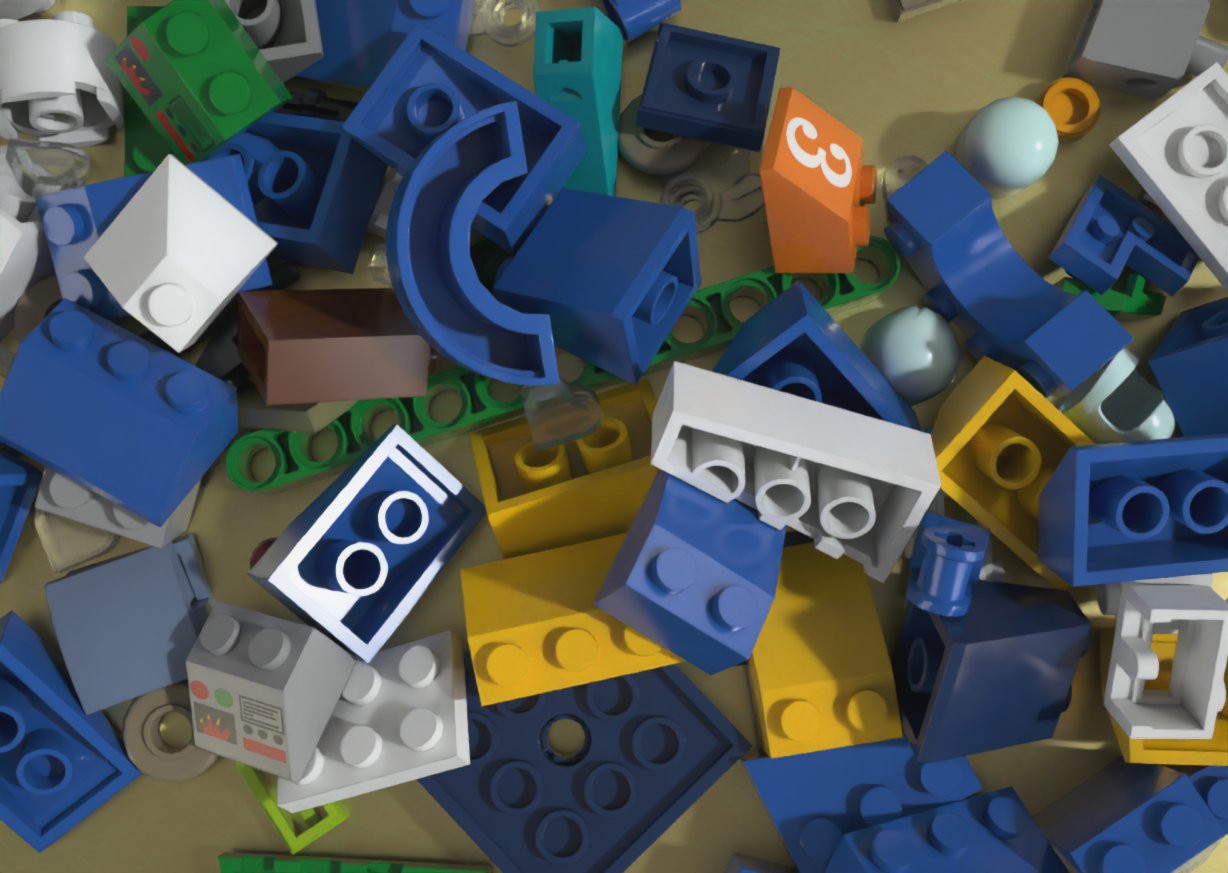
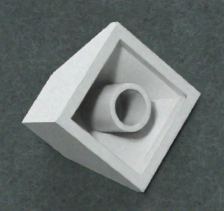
(178, 254)

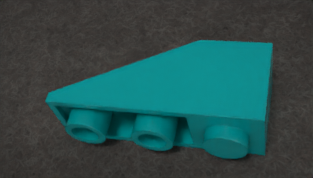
(580, 74)

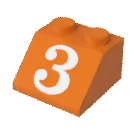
(814, 188)

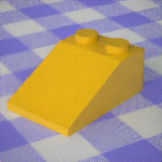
(821, 660)

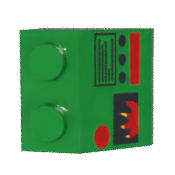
(197, 76)

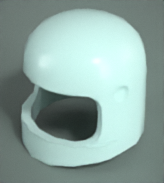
(1008, 145)
(1119, 404)

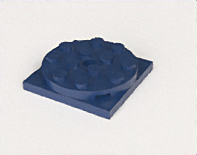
(642, 765)

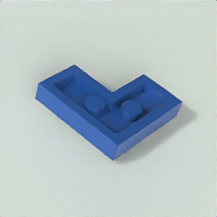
(1119, 230)

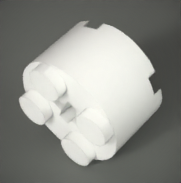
(58, 80)

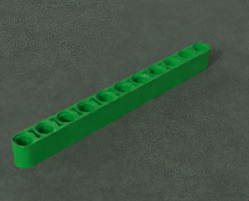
(478, 410)

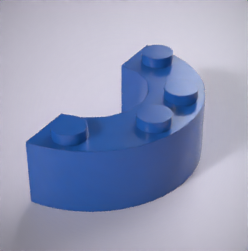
(432, 252)
(989, 292)

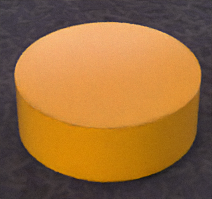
(1071, 106)

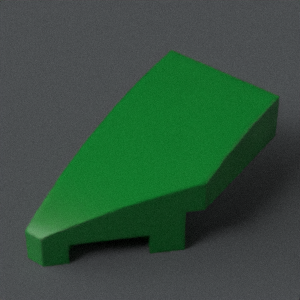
(1124, 301)

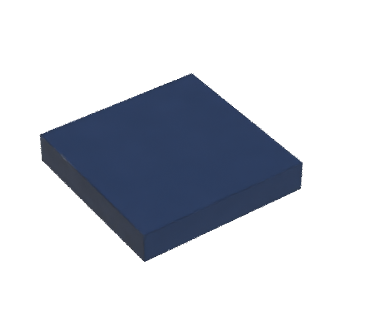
(708, 87)

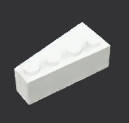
(798, 462)

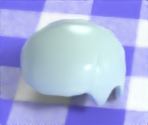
(914, 352)

